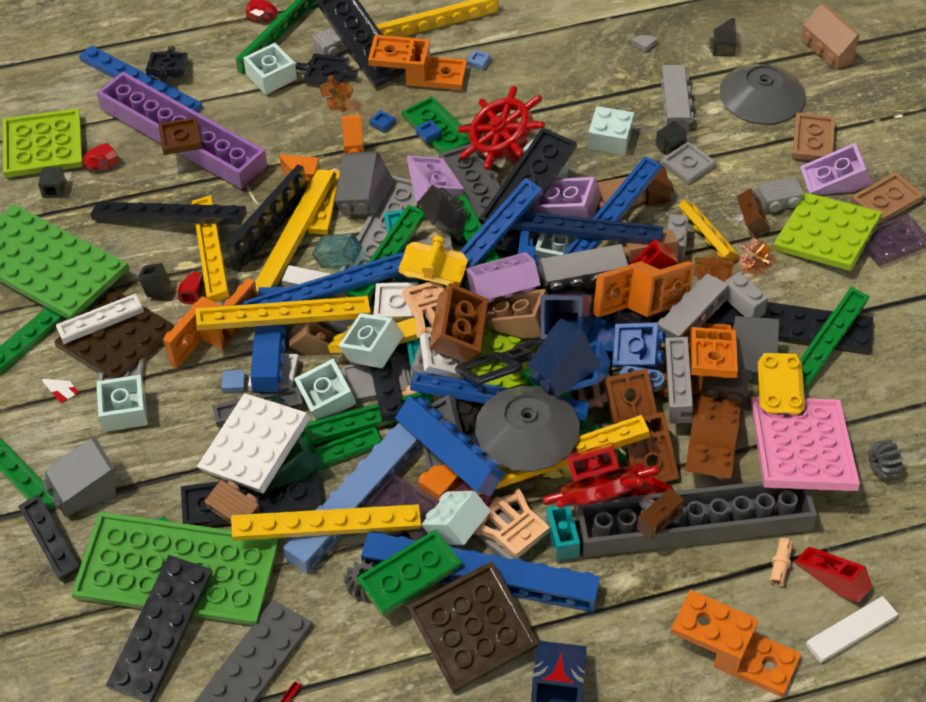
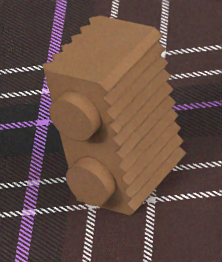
(228, 501)

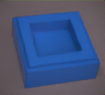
(382, 121)
(428, 131)

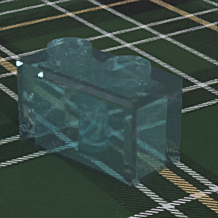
(337, 250)

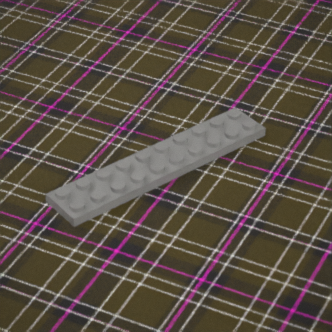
(374, 232)

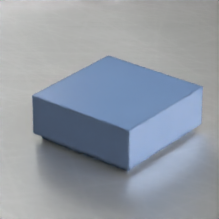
(478, 60)
(233, 381)

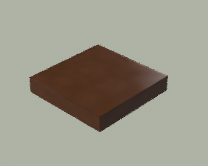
(180, 136)

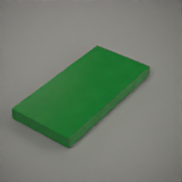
(432, 110)
(409, 572)

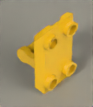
(433, 262)
(780, 383)

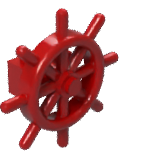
(506, 136)
(598, 477)

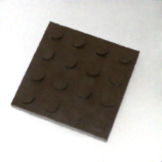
(119, 345)
(473, 626)

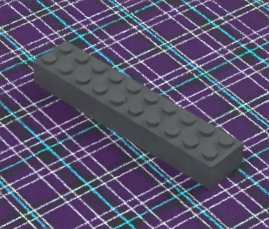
(706, 517)

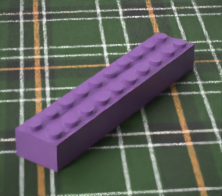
(145, 108)

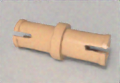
(781, 562)

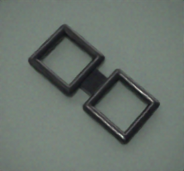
(511, 358)

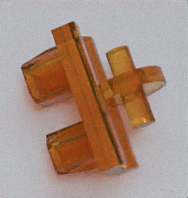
(339, 94)
(755, 252)
(713, 266)

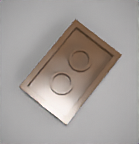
(813, 136)
(888, 195)

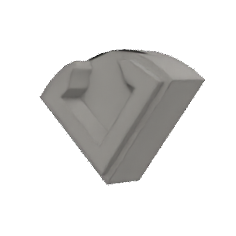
(644, 42)

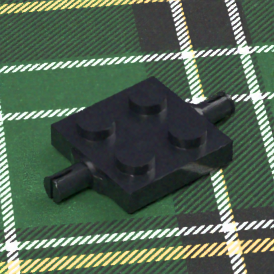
(167, 64)
(323, 66)

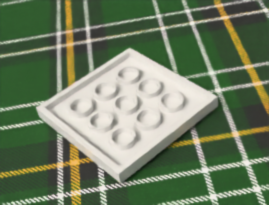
(254, 442)

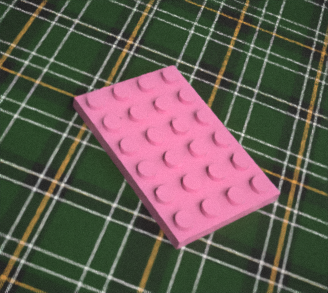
(805, 448)

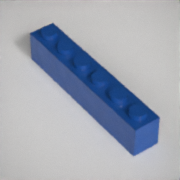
(267, 354)
(450, 446)

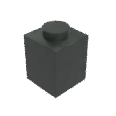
(671, 137)
(52, 182)
(154, 280)

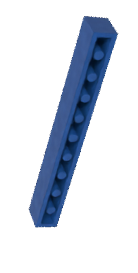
(523, 579)

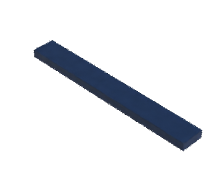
(588, 228)

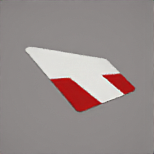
(61, 389)

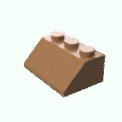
(830, 37)

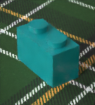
(562, 533)

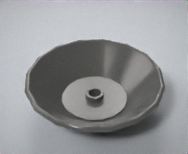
(762, 94)
(525, 442)

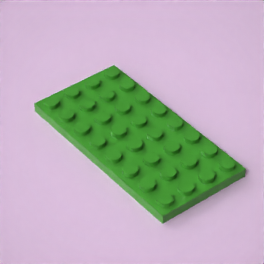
(53, 263)
(130, 552)

